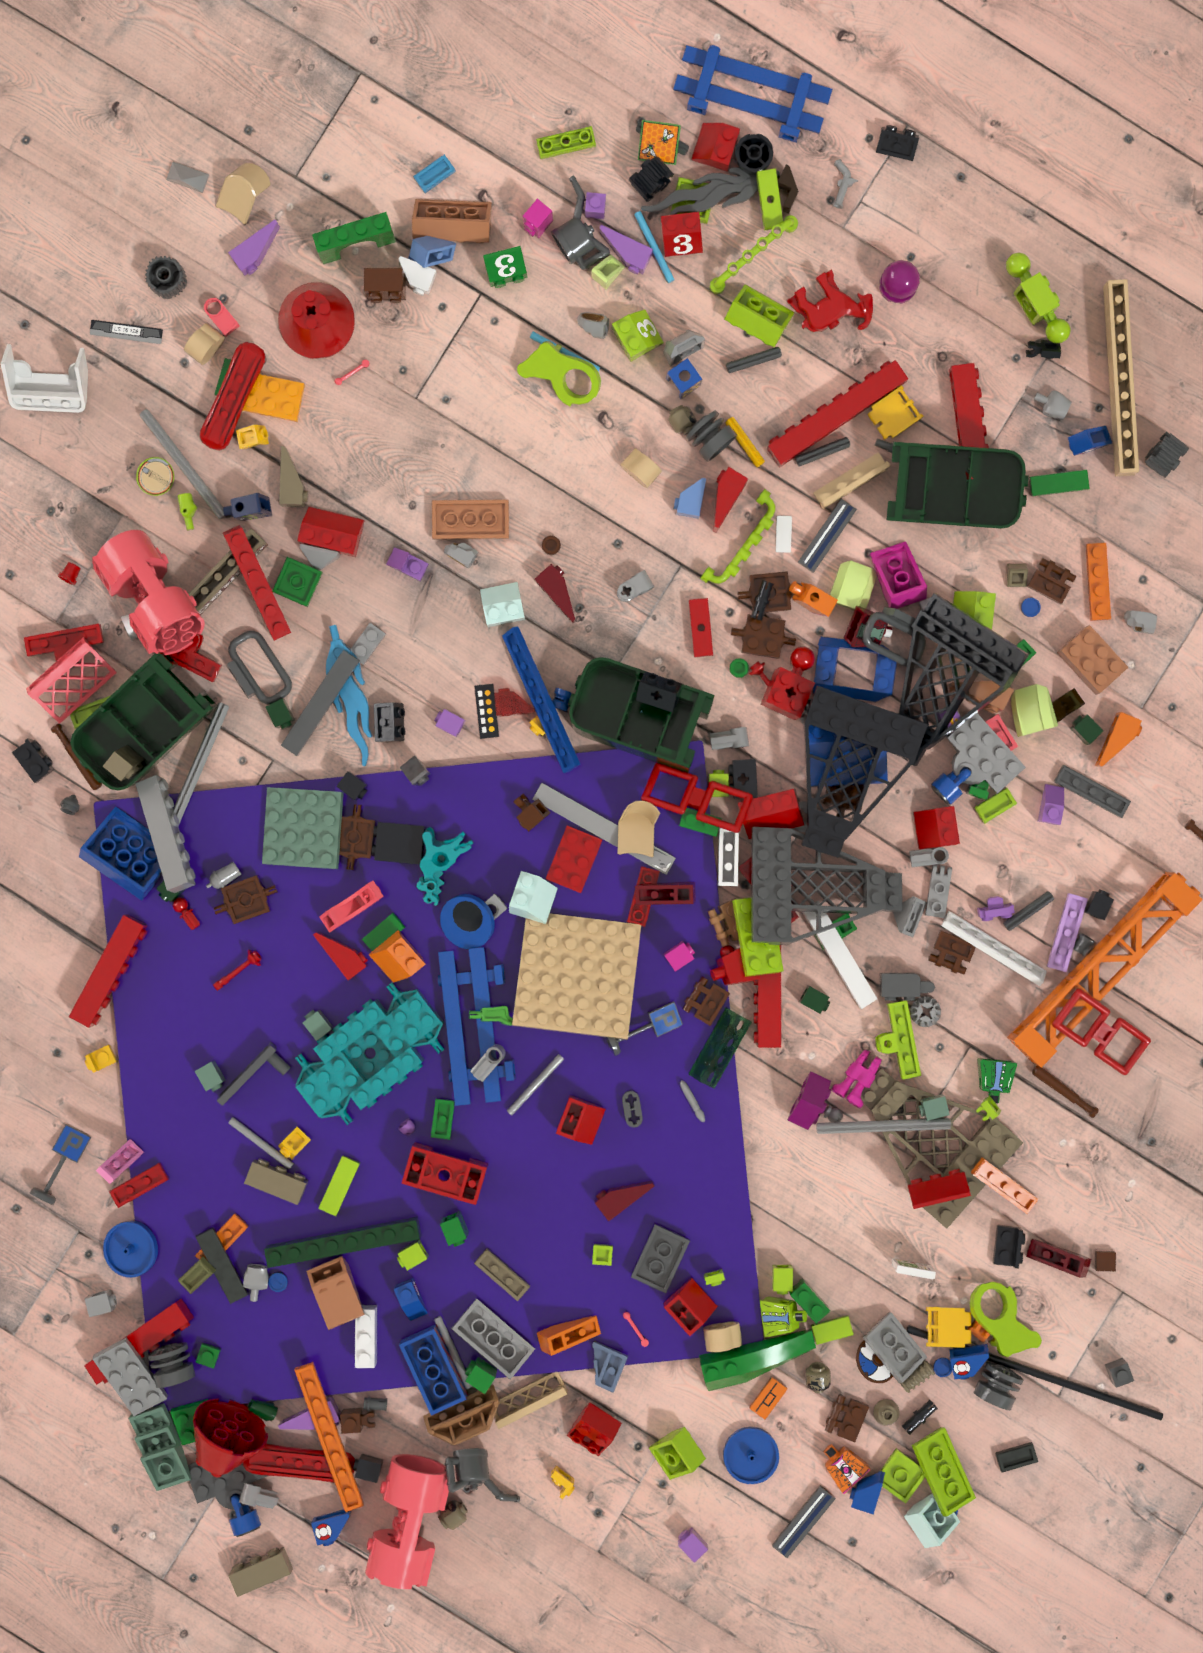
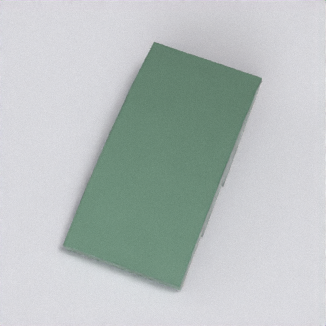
(160, 1447)

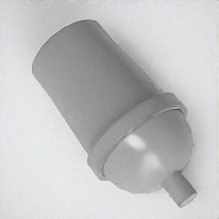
(223, 876)

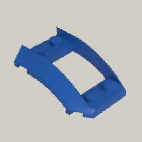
(827, 665)

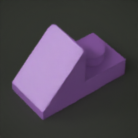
(407, 564)

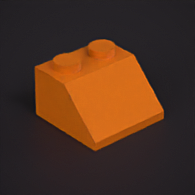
(397, 957)

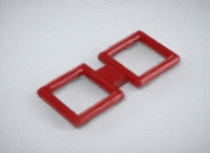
(697, 797)
(1101, 1032)

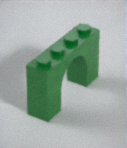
(373, 228)

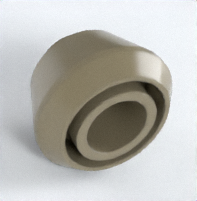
(886, 1412)

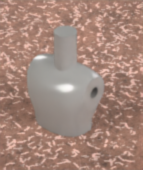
(1055, 405)
(255, 1279)

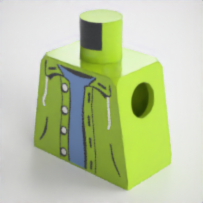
(780, 1316)

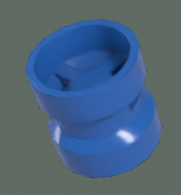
(562, 695)

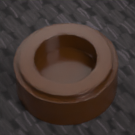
(551, 545)

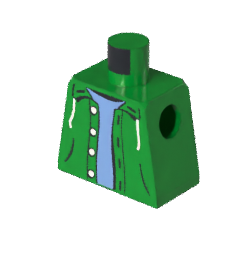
(996, 1076)

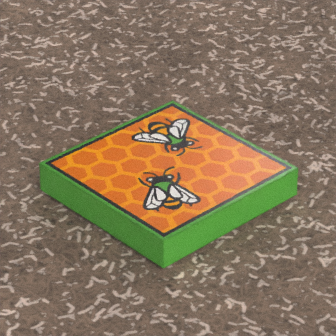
(659, 140)

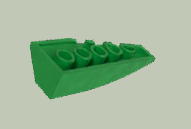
(753, 1359)

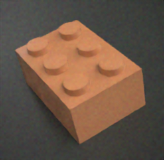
(1092, 660)

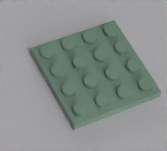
(302, 828)

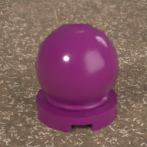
(899, 281)

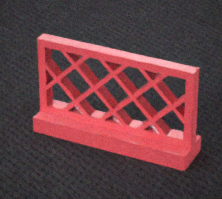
(57, 671)

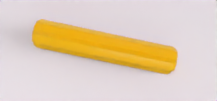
(745, 442)

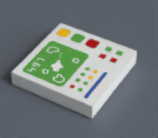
(913, 1268)

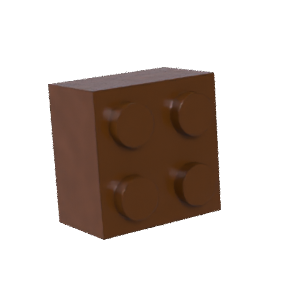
(385, 284)

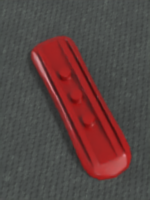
(232, 396)
(292, 1462)

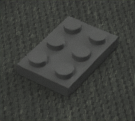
(660, 1258)

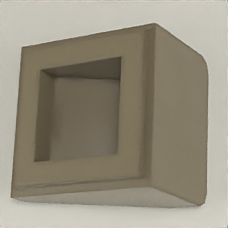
(1017, 575)

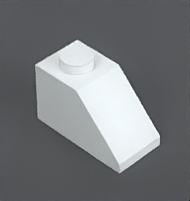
(419, 278)

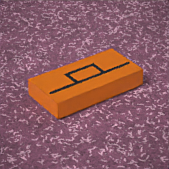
(768, 1398)

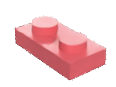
(1001, 730)

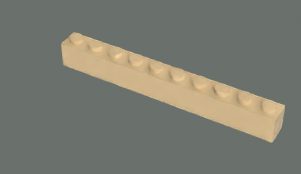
(1121, 378)

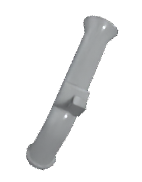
(844, 183)

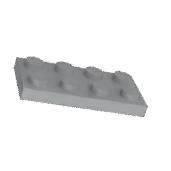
(129, 1376)

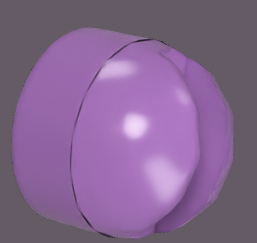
(407, 1127)

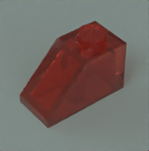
(509, 704)

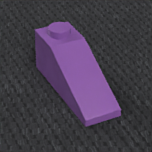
(252, 251)
(630, 252)
(303, 1420)

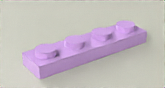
(1067, 932)

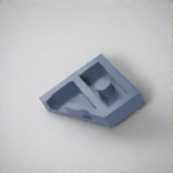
(608, 1366)

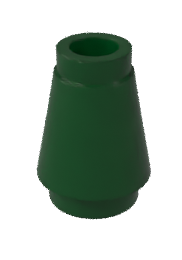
(263, 1409)

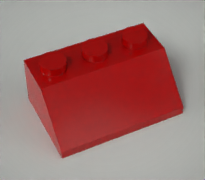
(331, 531)
(774, 811)
(938, 1189)

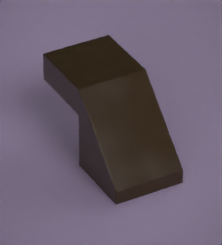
(787, 183)
(1067, 704)

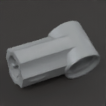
(734, 738)
(926, 857)
(487, 1063)
(255, 1495)

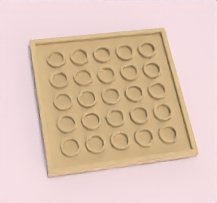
(577, 976)

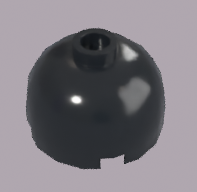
(754, 153)

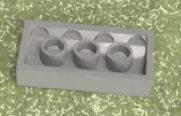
(493, 1339)

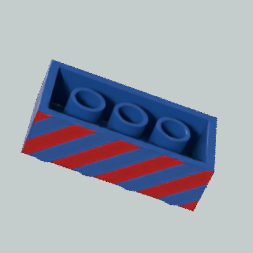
(433, 1369)

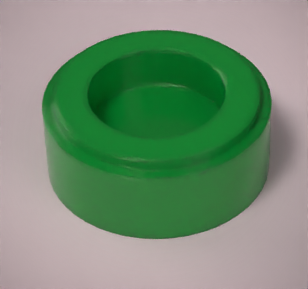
(739, 668)

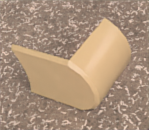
(241, 190)
(637, 829)

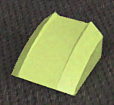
(853, 585)
(1032, 710)

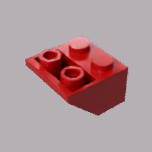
(580, 1120)
(690, 1306)
(594, 1429)

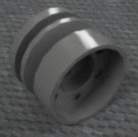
(711, 435)
(170, 1361)
(998, 1386)

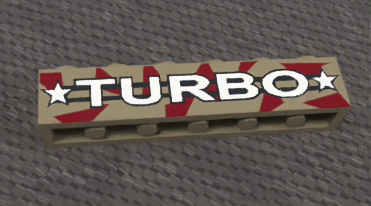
(222, 575)

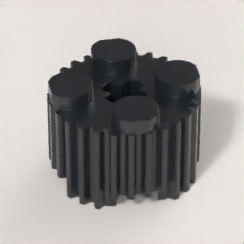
(651, 178)

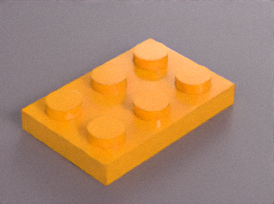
(275, 398)

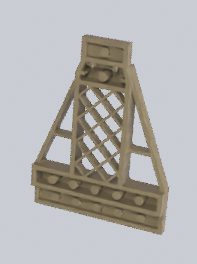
(991, 1141)

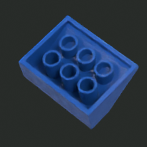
(820, 745)
(123, 853)

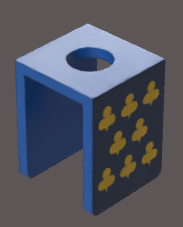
(685, 387)

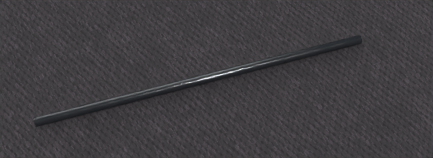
(1057, 1380)

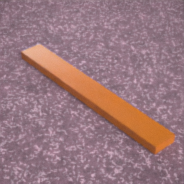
(329, 1436)

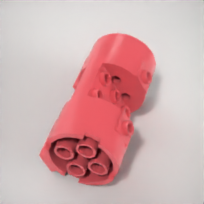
(135, 569)
(399, 1554)

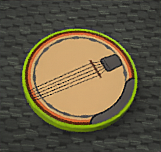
(155, 476)

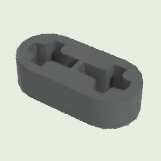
(637, 1107)

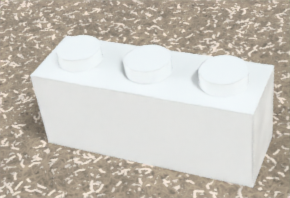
(728, 858)
(366, 1338)

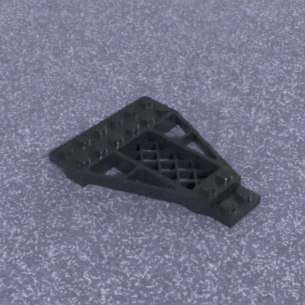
(973, 645)
(863, 724)

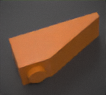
(1121, 733)
(567, 1334)

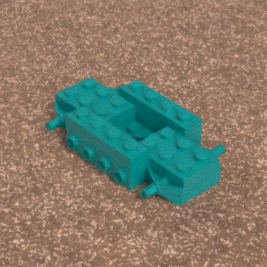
(346, 1069)

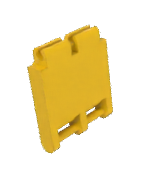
(894, 414)
(948, 1327)

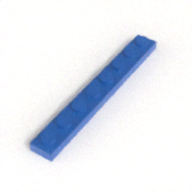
(541, 699)

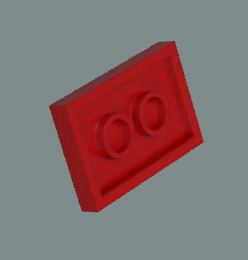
(574, 859)

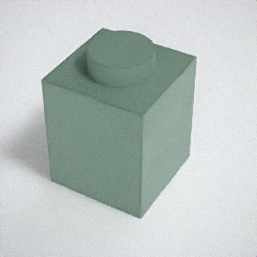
(317, 1024)
(210, 1076)
(933, 1107)

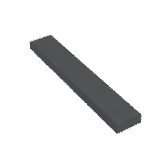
(320, 702)

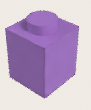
(595, 205)
(449, 722)
(692, 1544)

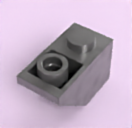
(415, 771)

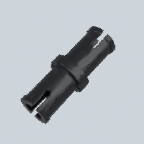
(762, 600)
(919, 1417)

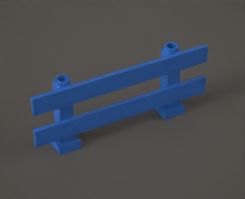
(704, 90)
(479, 977)

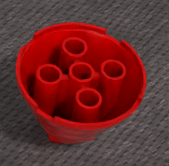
(316, 320)
(226, 1435)

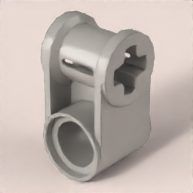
(637, 585)

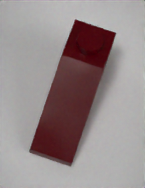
(554, 585)
(665, 893)
(619, 1198)
(1059, 1258)

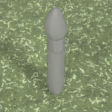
(692, 1101)

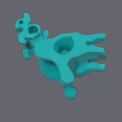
(438, 858)

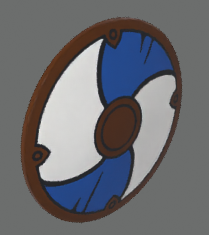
(870, 1365)

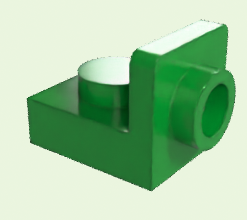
(978, 790)

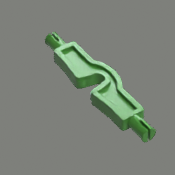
(494, 1014)

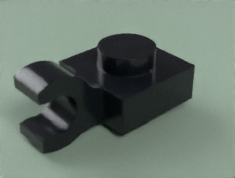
(1044, 348)

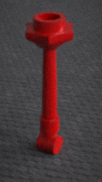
(757, 669)
(253, 958)

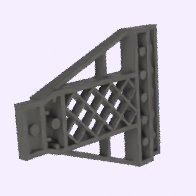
(773, 888)

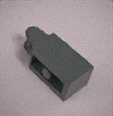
(903, 985)

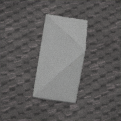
(187, 177)
(319, 557)
(910, 916)

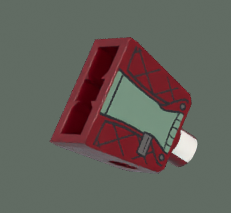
(857, 624)

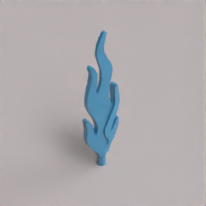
(351, 695)

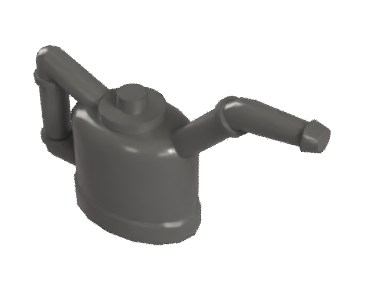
(577, 238)
(471, 1472)

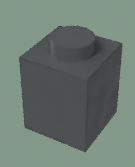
(1119, 1372)

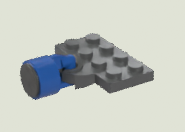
(227, 1492)

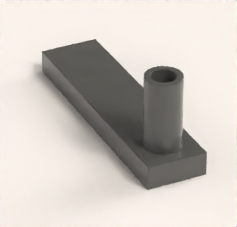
(267, 1054)

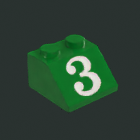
(505, 267)

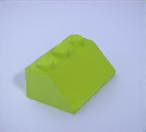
(759, 315)
(976, 604)

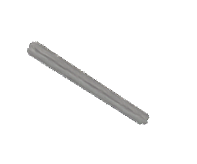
(183, 464)
(200, 760)
(883, 1126)

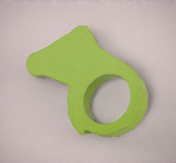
(552, 365)
(1007, 1332)

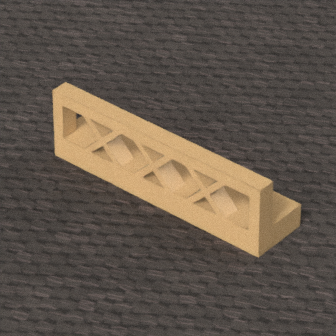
(851, 480)
(532, 1405)

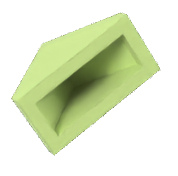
(607, 271)

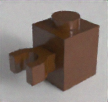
(531, 813)
(353, 1420)

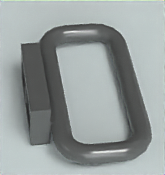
(898, 620)
(245, 678)

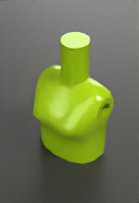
(187, 509)

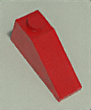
(346, 958)

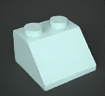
(502, 604)
(532, 897)
(929, 1523)

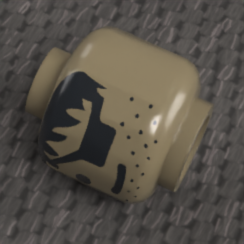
(682, 419)
(818, 1377)
(453, 1515)

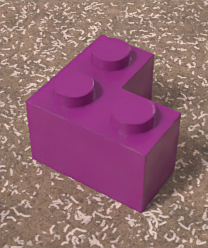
(810, 1101)

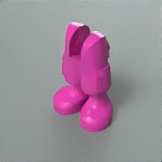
(859, 1073)

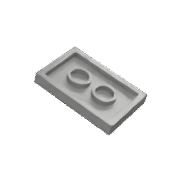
(895, 1347)

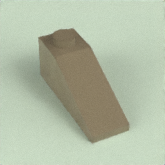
(291, 486)

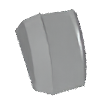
(683, 346)

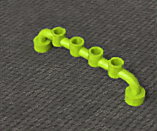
(789, 225)
(753, 539)

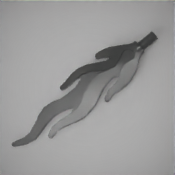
(708, 196)

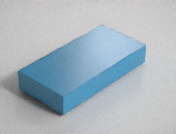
(434, 173)

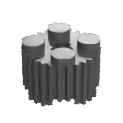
(166, 287)
(1166, 454)

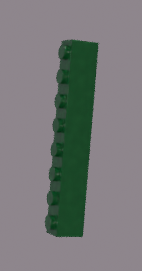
(342, 1242)

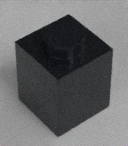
(353, 786)
(1099, 904)
(368, 1468)

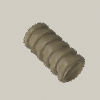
(919, 1375)

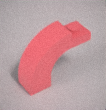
(351, 906)

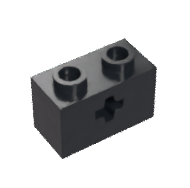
(659, 691)
(748, 768)

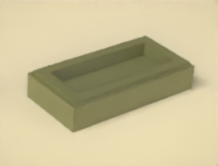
(196, 1275)

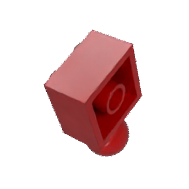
(798, 686)

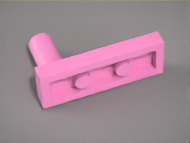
(119, 1161)

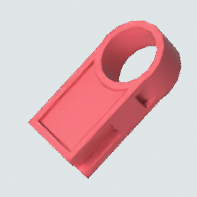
(223, 319)

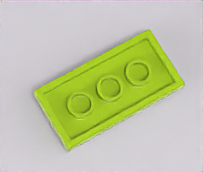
(756, 957)
(943, 1471)

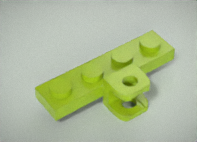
(900, 1040)

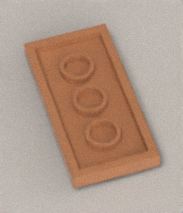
(470, 519)

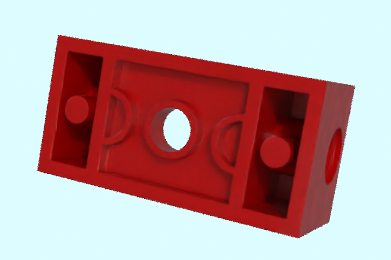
(424, 1169)

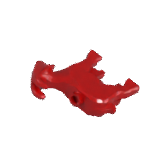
(832, 308)

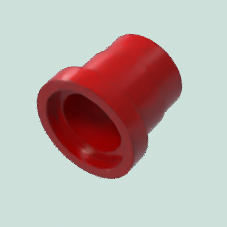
(70, 573)

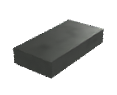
(1016, 1457)

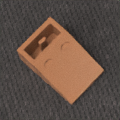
(981, 690)
(335, 1292)

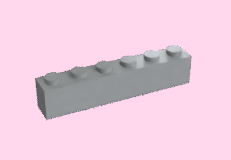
(165, 834)

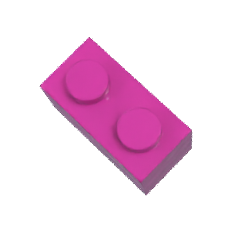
(537, 219)
(679, 955)

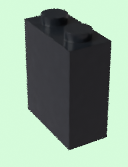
(398, 843)

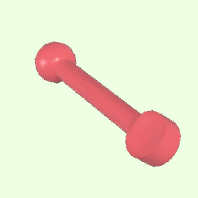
(365, 363)
(644, 1342)

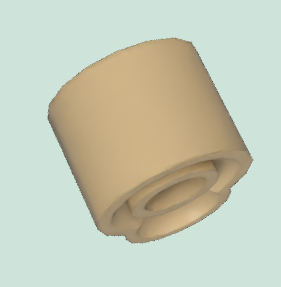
(204, 344)
(641, 468)
(722, 1336)

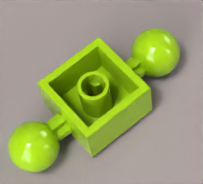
(1037, 298)

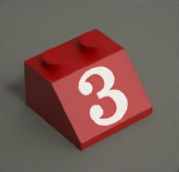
(682, 234)

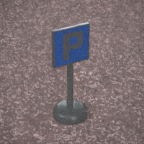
(662, 1020)
(70, 1145)

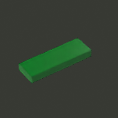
(1059, 483)

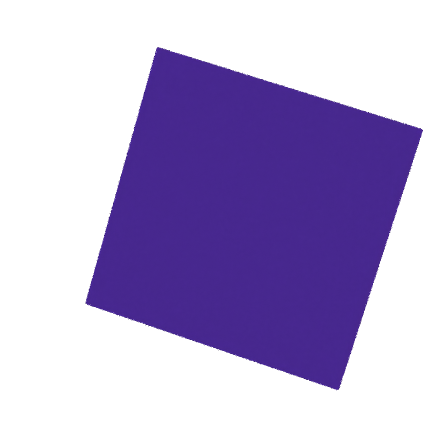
(538, 1185)

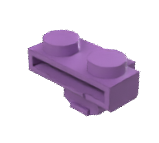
(995, 909)

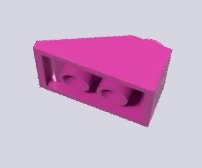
(899, 576)

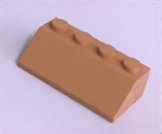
(452, 220)

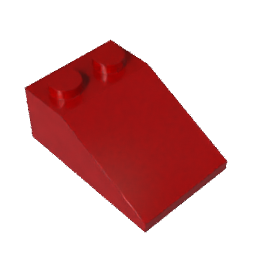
(728, 490)

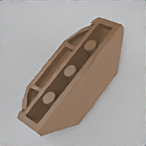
(465, 1418)

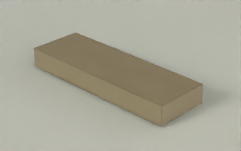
(502, 1274)

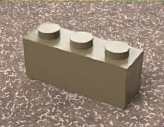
(124, 763)
(276, 1181)
(260, 1571)

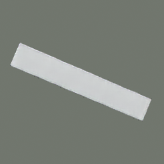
(994, 948)
(842, 960)

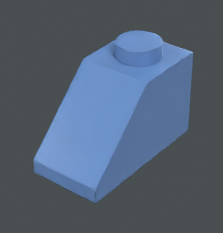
(431, 251)
(691, 500)

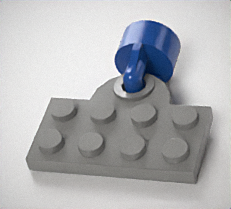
(978, 758)

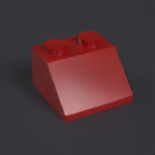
(716, 145)
(936, 827)

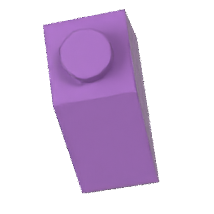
(1052, 805)

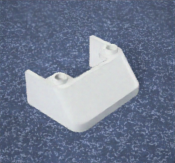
(45, 390)

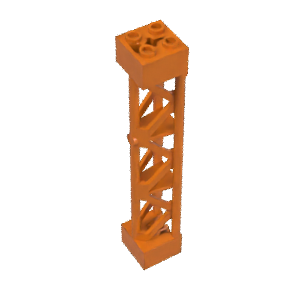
(1175, 894)

